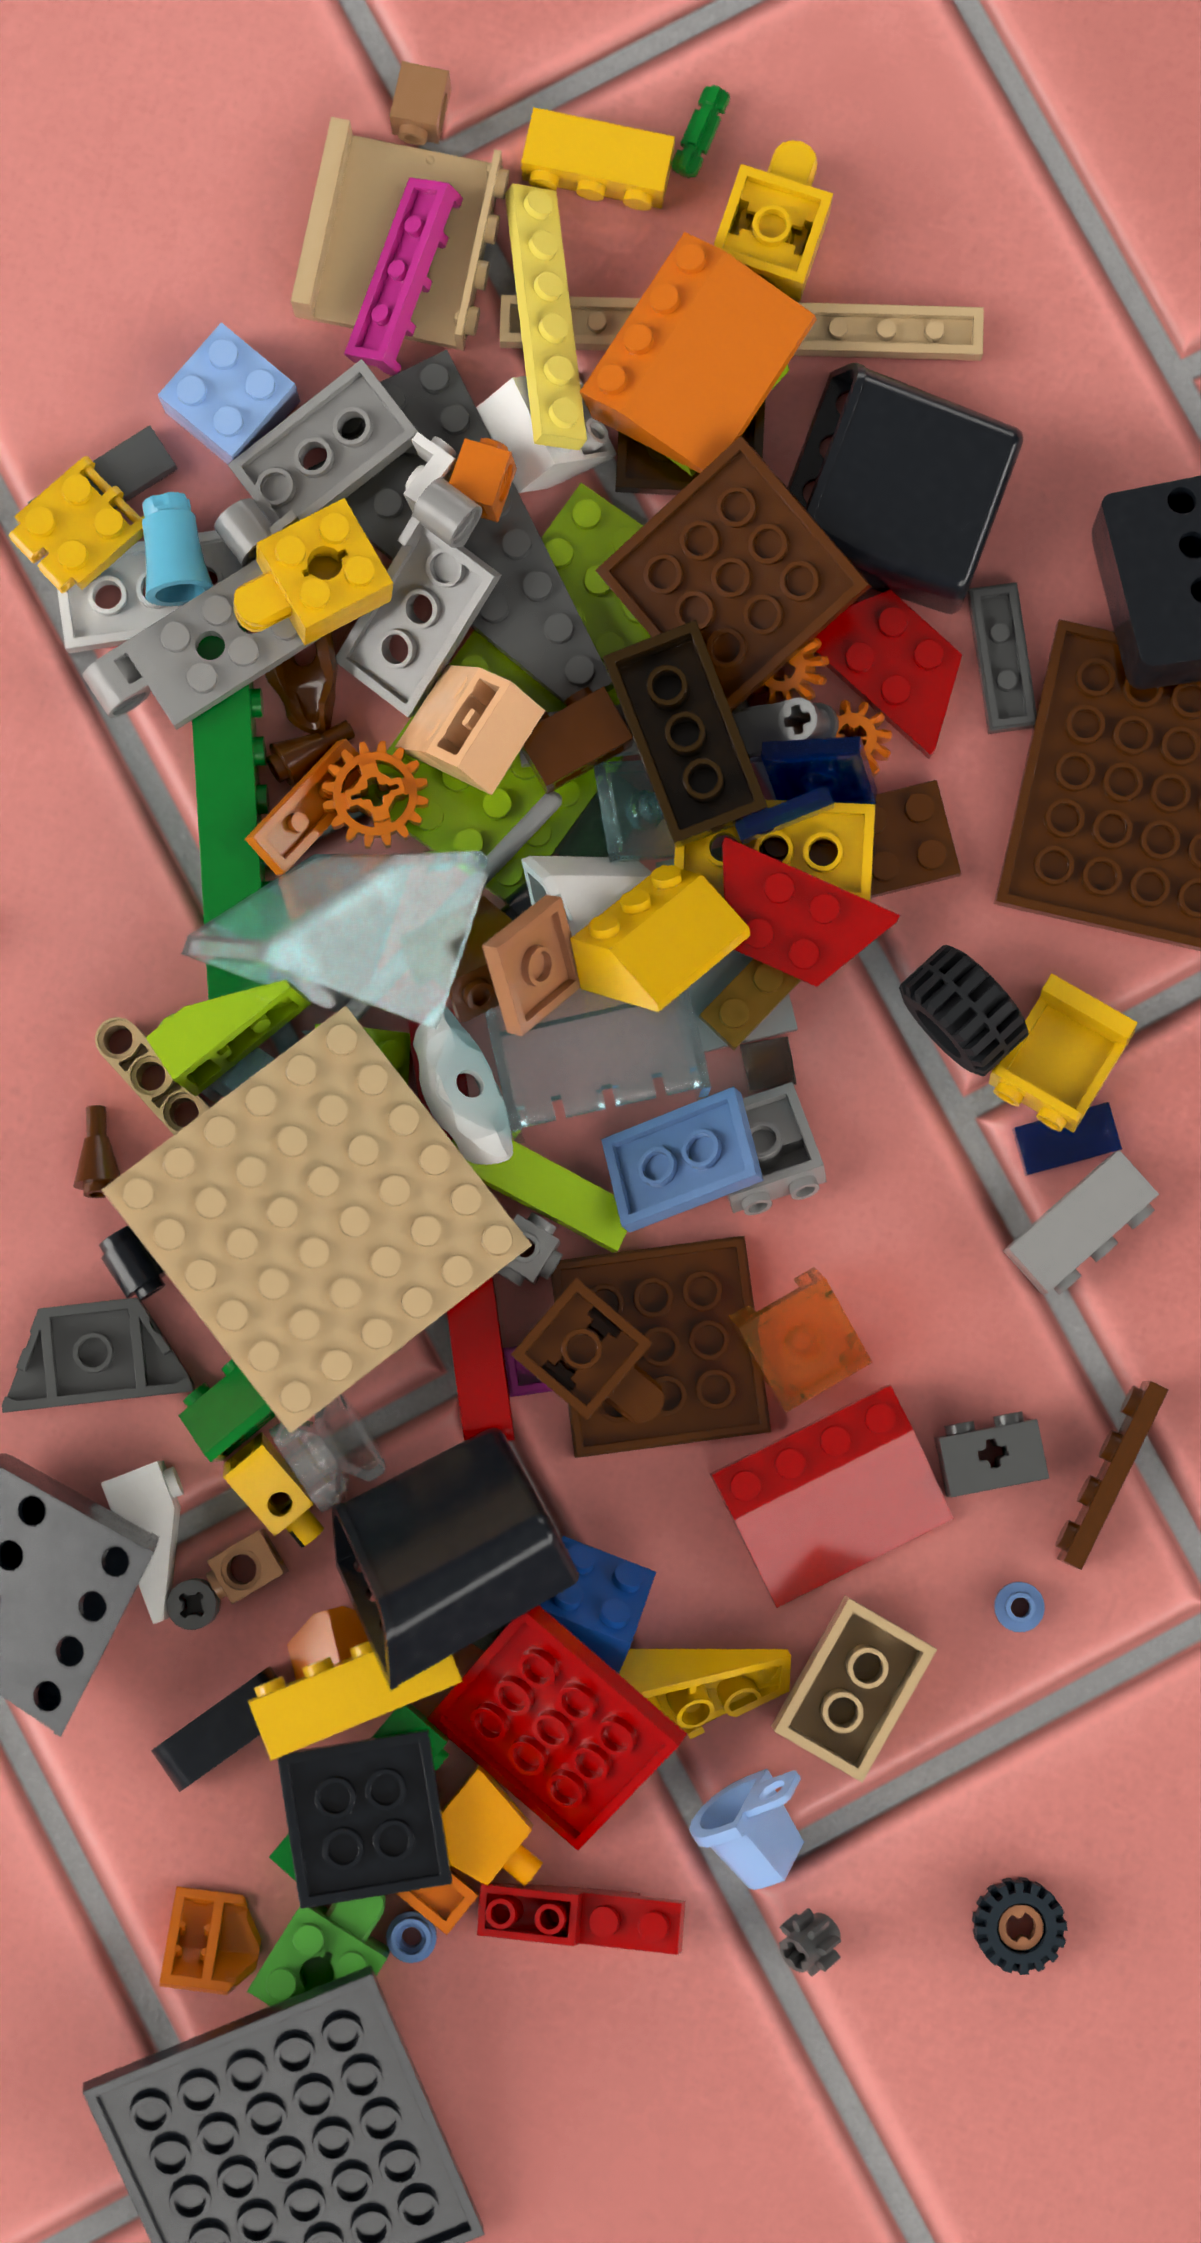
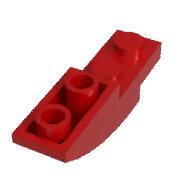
(581, 1917)

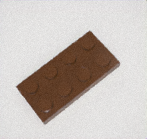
(909, 841)

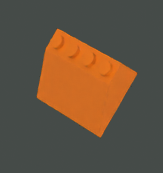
(696, 355)

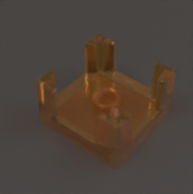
(802, 1341)

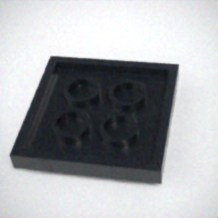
(364, 1819)

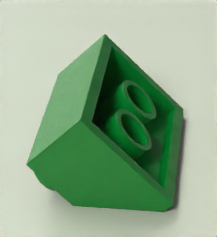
(225, 1414)

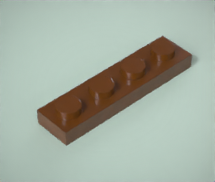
(1101, 1491)

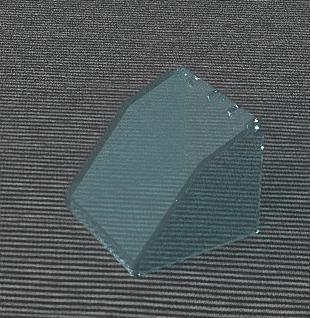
(356, 929)
(594, 1047)

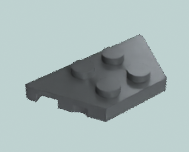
(94, 1357)

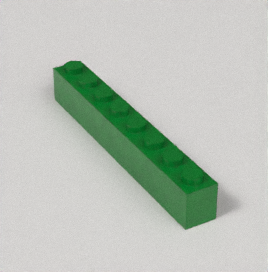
(228, 805)

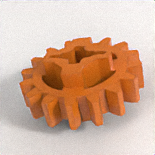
(397, 787)

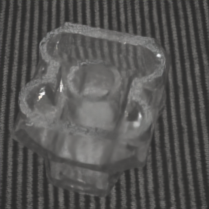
(330, 1451)

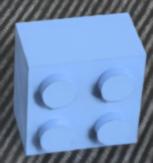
(228, 395)

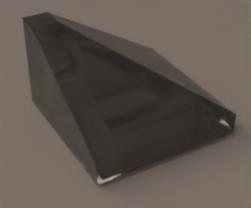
(767, 1064)

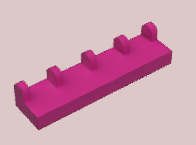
(402, 273)

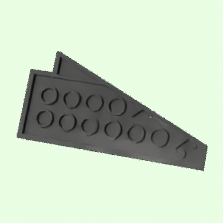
(529, 608)

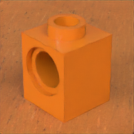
(485, 475)

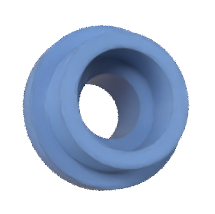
(1003, 1604)
(407, 1952)

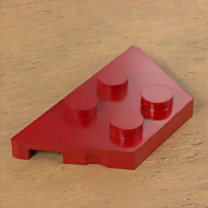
(894, 665)
(796, 917)

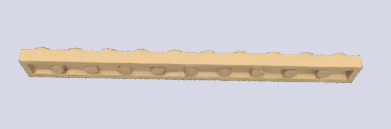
(837, 332)

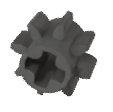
(810, 1942)

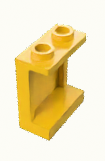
(1065, 1055)

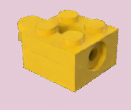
(777, 218)
(315, 575)

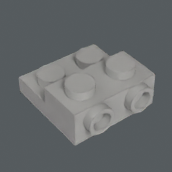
(784, 1151)

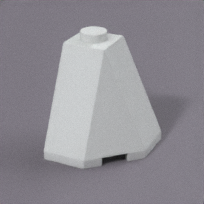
(583, 883)

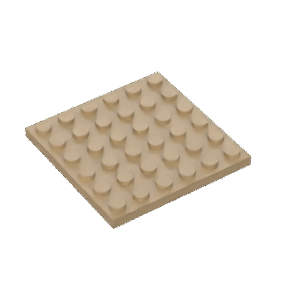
(316, 1218)

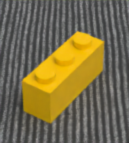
(597, 159)

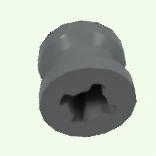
(205, 1602)

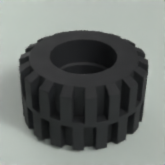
(964, 1010)

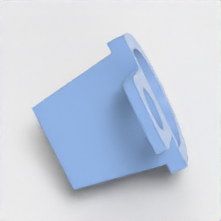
(752, 1828)

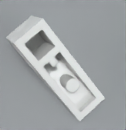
(151, 1502)

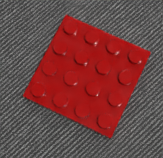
(556, 1726)

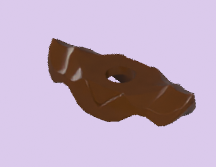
(308, 689)

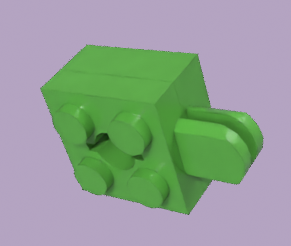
(321, 1948)

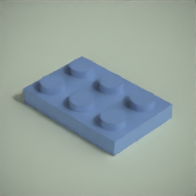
(682, 1159)

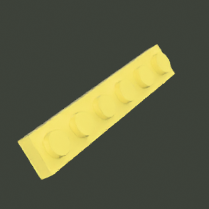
(545, 317)

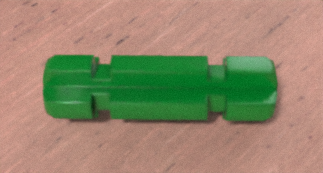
(700, 131)

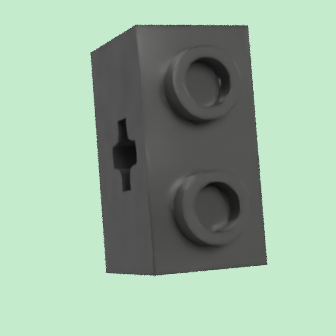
(1021, 1459)

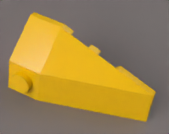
(707, 1683)

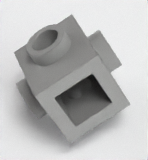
(544, 1258)

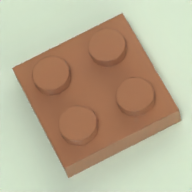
(532, 964)

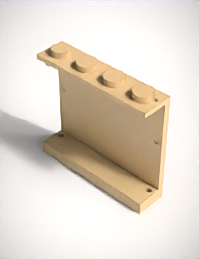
(353, 214)

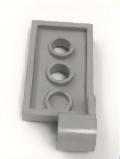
(275, 469)
(446, 573)
(167, 660)

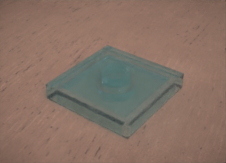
(631, 813)

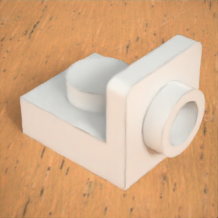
(440, 464)

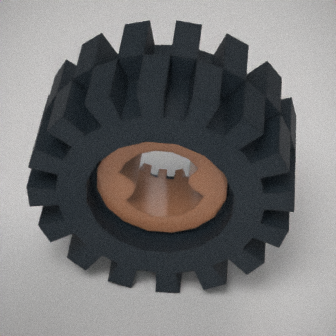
(1016, 1899)

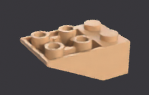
(471, 726)

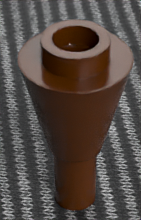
(296, 756)
(97, 1160)

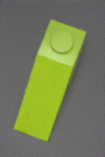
(217, 1033)

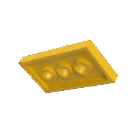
(846, 825)

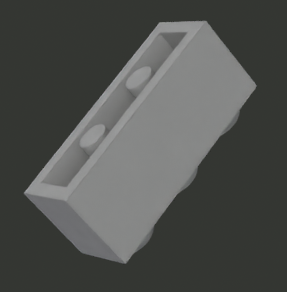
(1082, 1224)

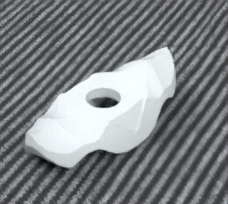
(474, 1123)

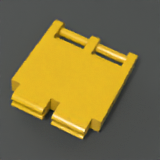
(76, 527)

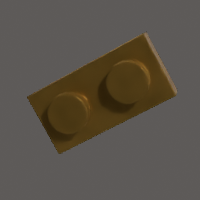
(747, 1002)

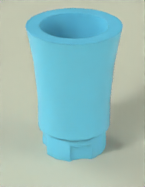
(172, 551)

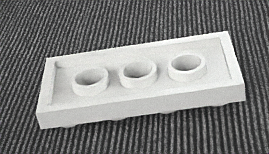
(93, 627)

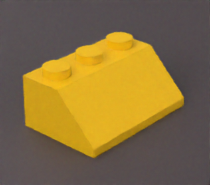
(657, 939)

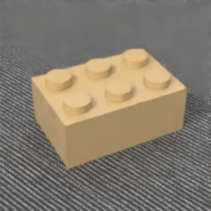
(853, 1688)

